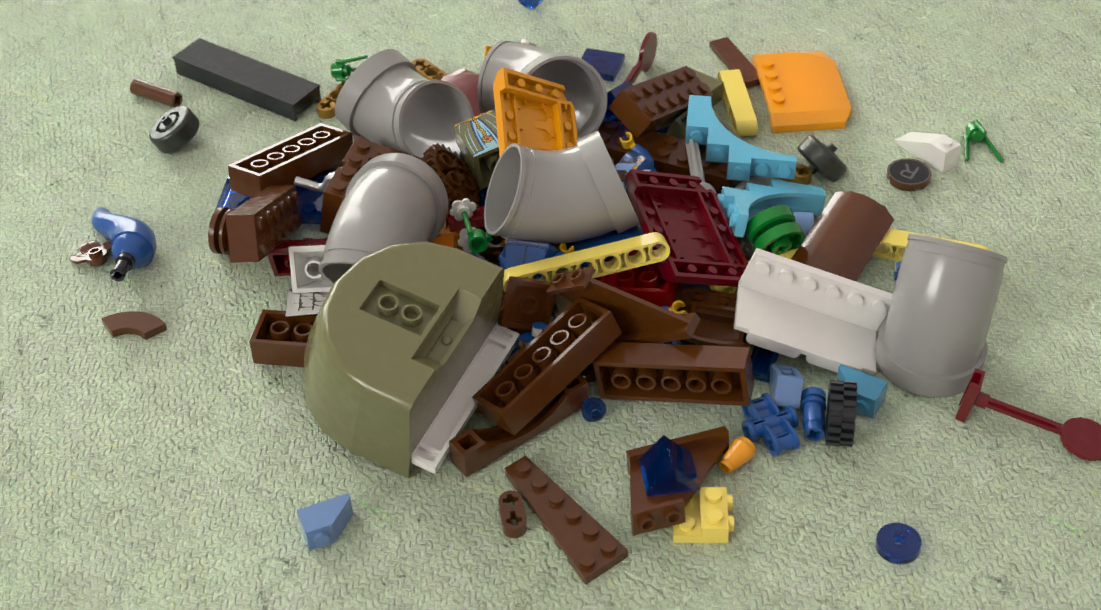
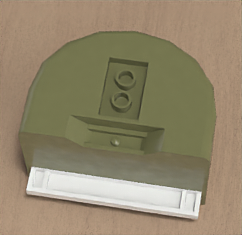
(405, 352)

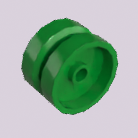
(774, 230)

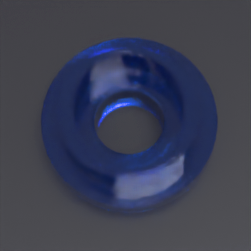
(591, 404)

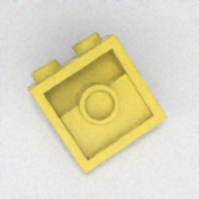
(706, 518)

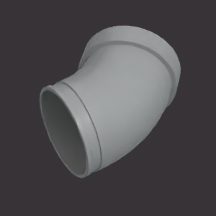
(581, 80)
(400, 107)
(557, 194)
(384, 205)
(939, 316)

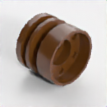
(218, 231)

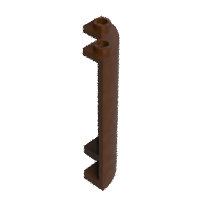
(845, 235)

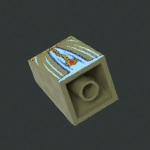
(479, 145)

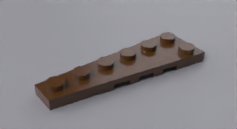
(582, 539)

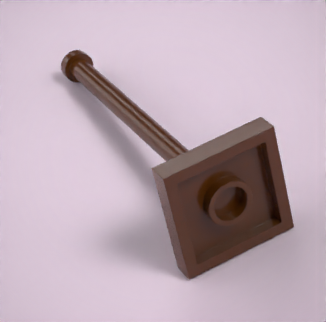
(525, 302)

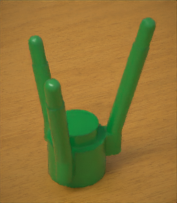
(341, 69)
(977, 133)

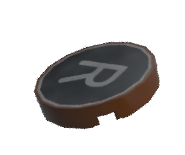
(908, 174)

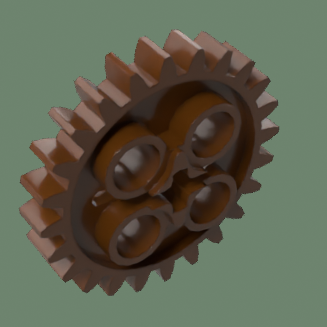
(453, 173)

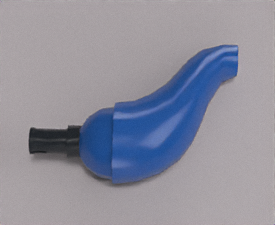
(131, 241)

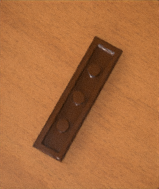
(734, 59)

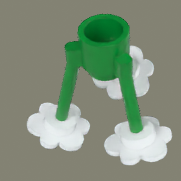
(470, 239)

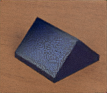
(668, 469)

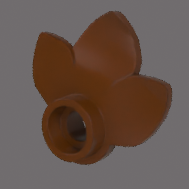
(92, 253)

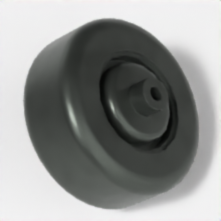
(174, 129)
(822, 158)

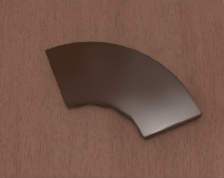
(135, 323)

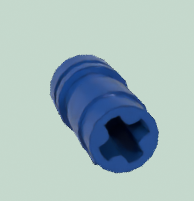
(813, 417)

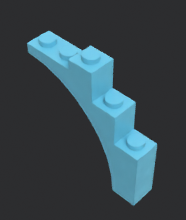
(722, 146)
(744, 204)

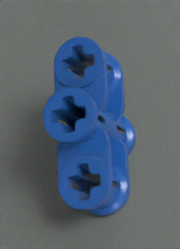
(770, 424)

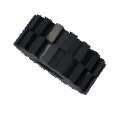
(841, 413)

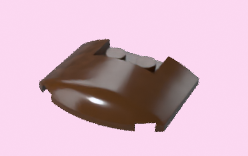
(716, 314)

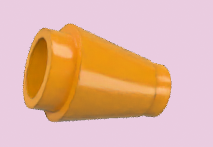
(738, 453)

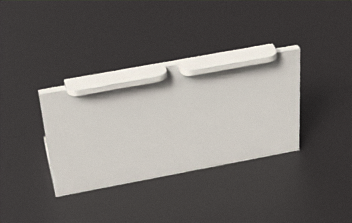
(809, 313)

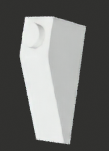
(933, 149)

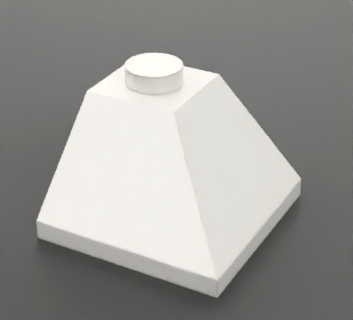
(305, 269)

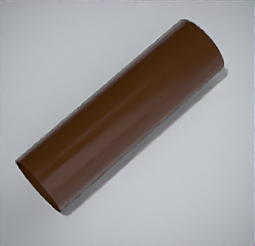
(156, 93)

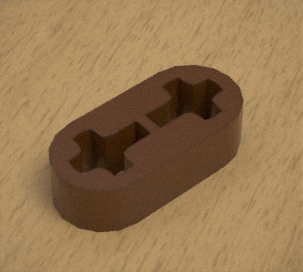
(510, 514)

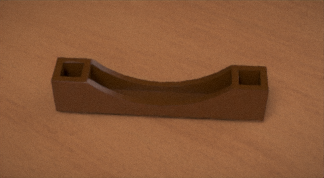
(482, 446)

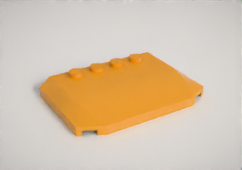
(802, 91)
(532, 112)

